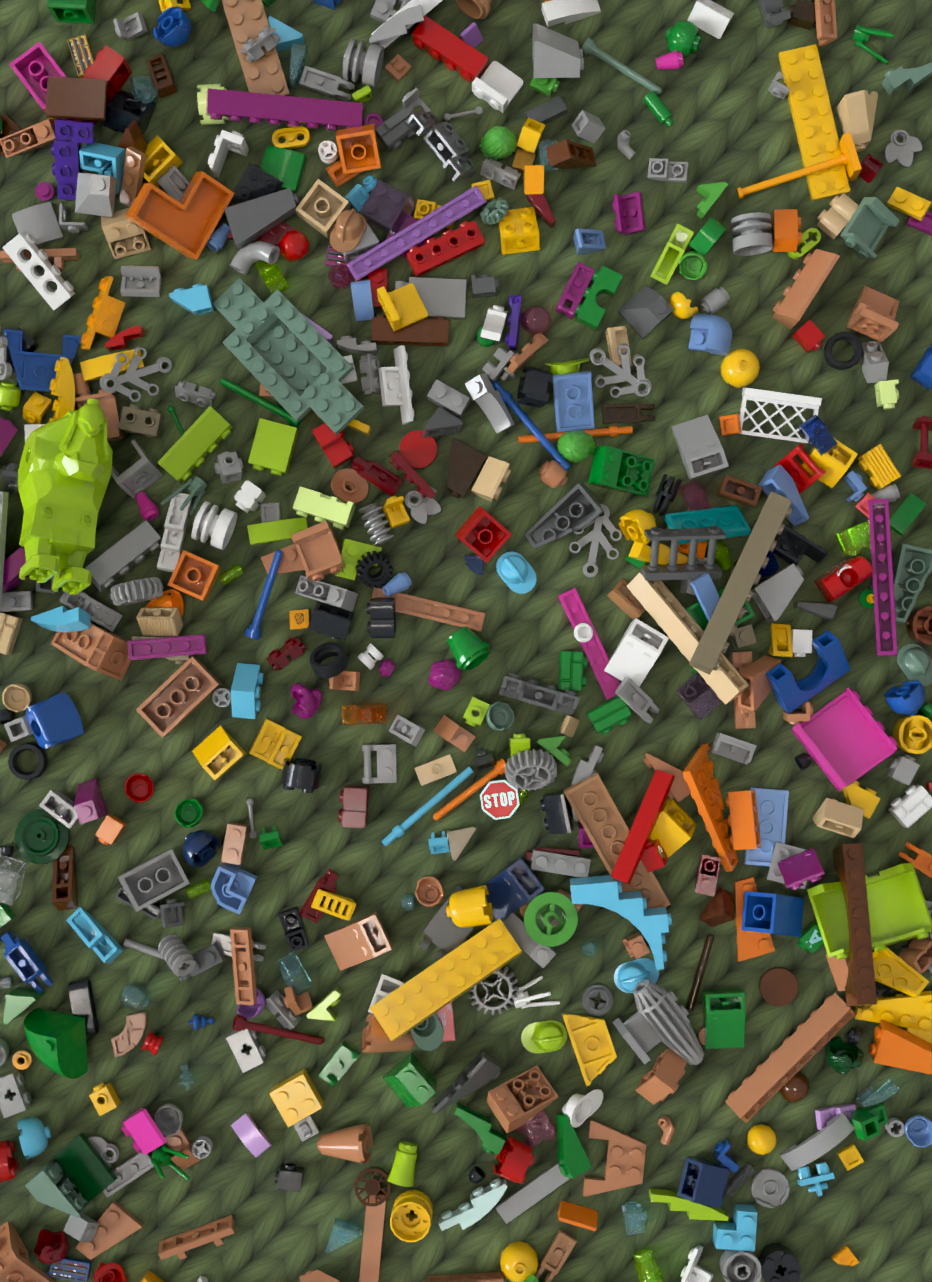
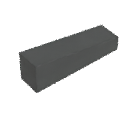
(152, 910)

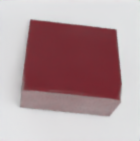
(870, 168)

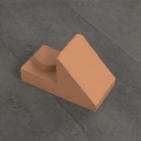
(454, 733)
(181, 1143)

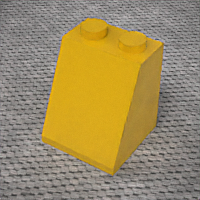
(673, 827)

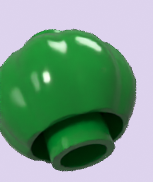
(683, 38)

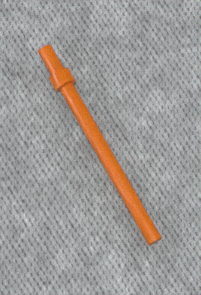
(612, 431)

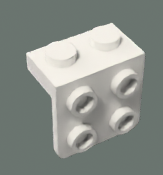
(497, 86)
(225, 142)

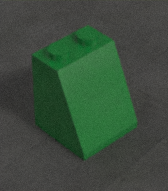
(73, 11)
(411, 1081)

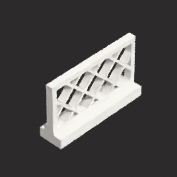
(776, 398)

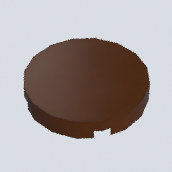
(778, 986)

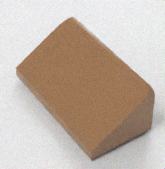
(625, 600)

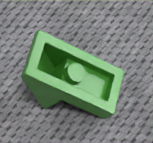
(712, 193)
(551, 745)

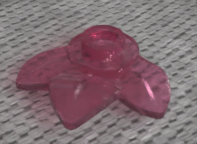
(537, 1131)

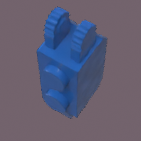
(25, 961)

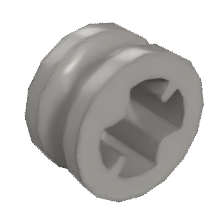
(900, 1130)

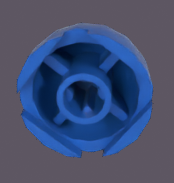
(173, 27)
(906, 698)

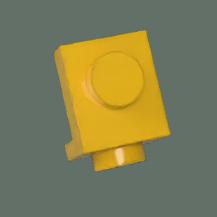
(36, 408)
(395, 511)

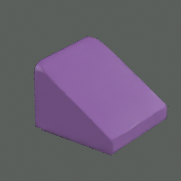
(471, 35)

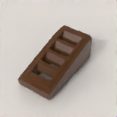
(165, 87)

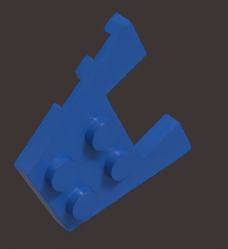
(34, 369)

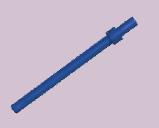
(507, 398)

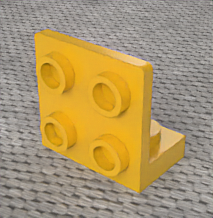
(519, 231)
(402, 306)

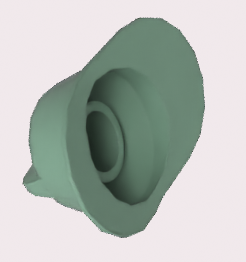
(915, 663)
(428, 1034)

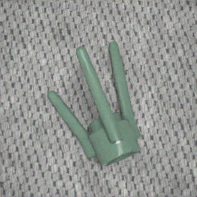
(196, 487)

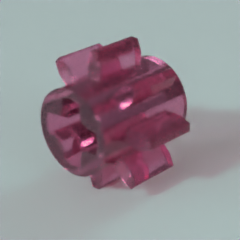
(340, 276)

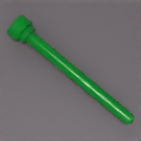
(259, 400)

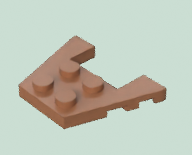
(623, 1160)

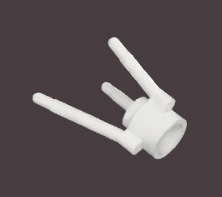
(523, 998)

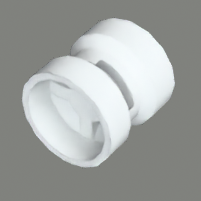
(367, 659)

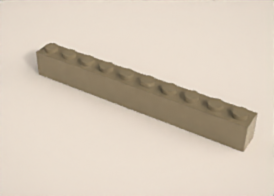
(740, 583)

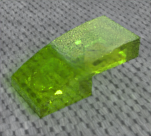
(272, 276)

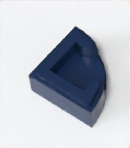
(474, 563)

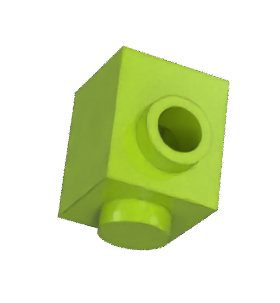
(475, 712)

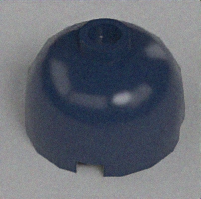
(200, 847)

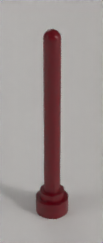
(241, 1023)

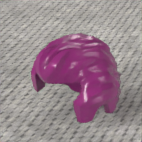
(444, 674)

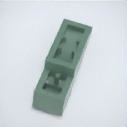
(902, 77)

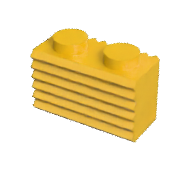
(878, 467)

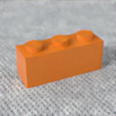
(743, 820)

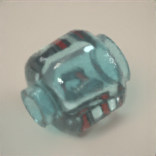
(134, 997)

